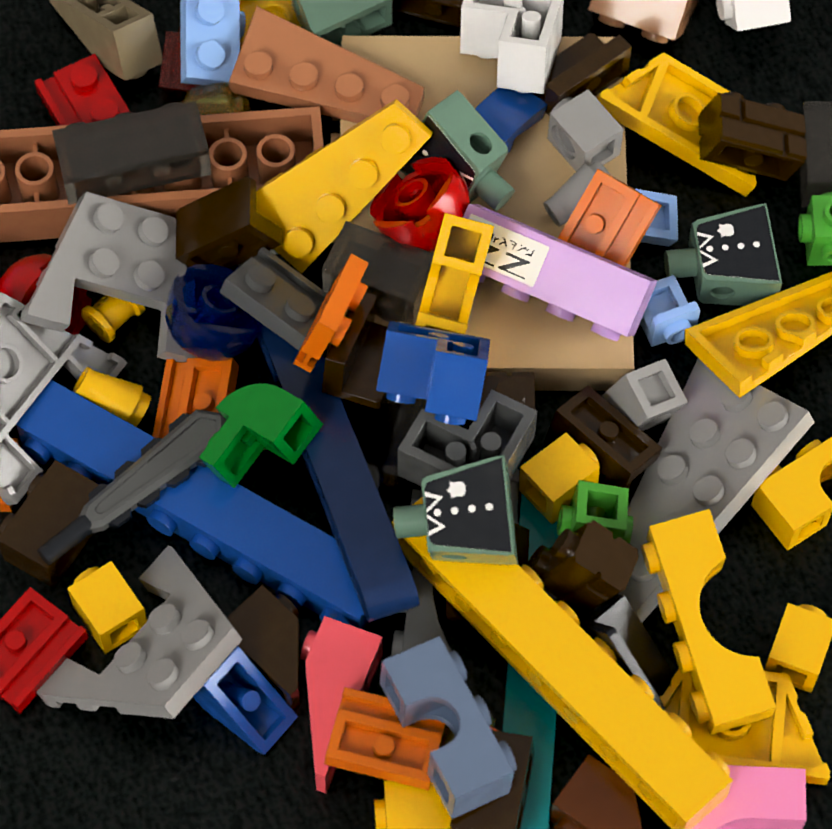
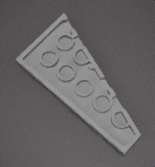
(709, 459)

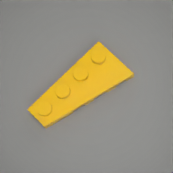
(338, 181)
(764, 335)

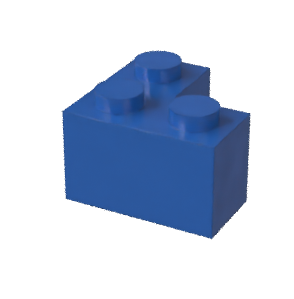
(435, 367)

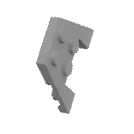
(115, 253)
(27, 364)
(163, 660)

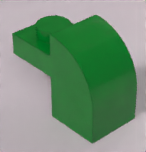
(255, 420)

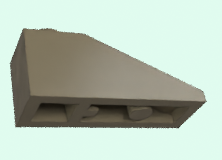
(115, 31)

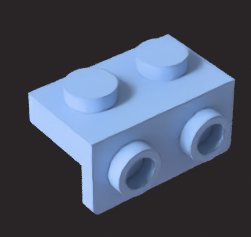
(210, 40)

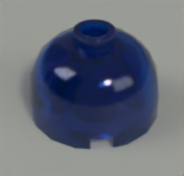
(206, 320)

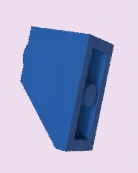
(246, 702)

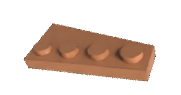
(304, 70)

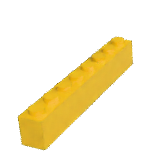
(582, 683)

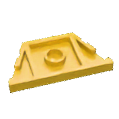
(664, 107)
(772, 742)

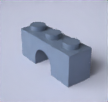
(432, 685)

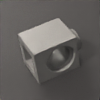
(584, 131)
(647, 395)

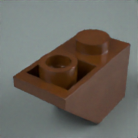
(596, 800)

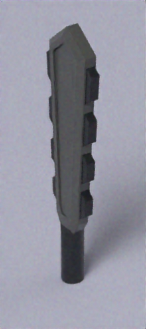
(138, 484)

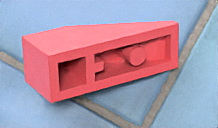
(334, 660)

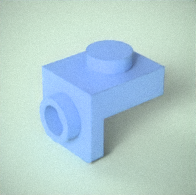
(668, 313)

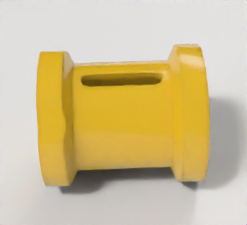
(109, 315)

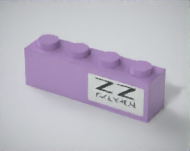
(563, 276)

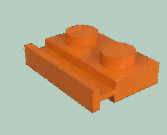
(610, 219)
(330, 323)
(192, 386)
(374, 743)

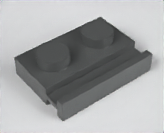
(275, 296)

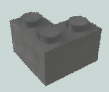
(500, 429)

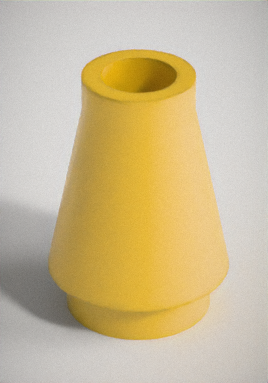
(114, 395)

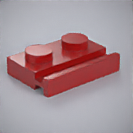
(80, 93)
(33, 645)

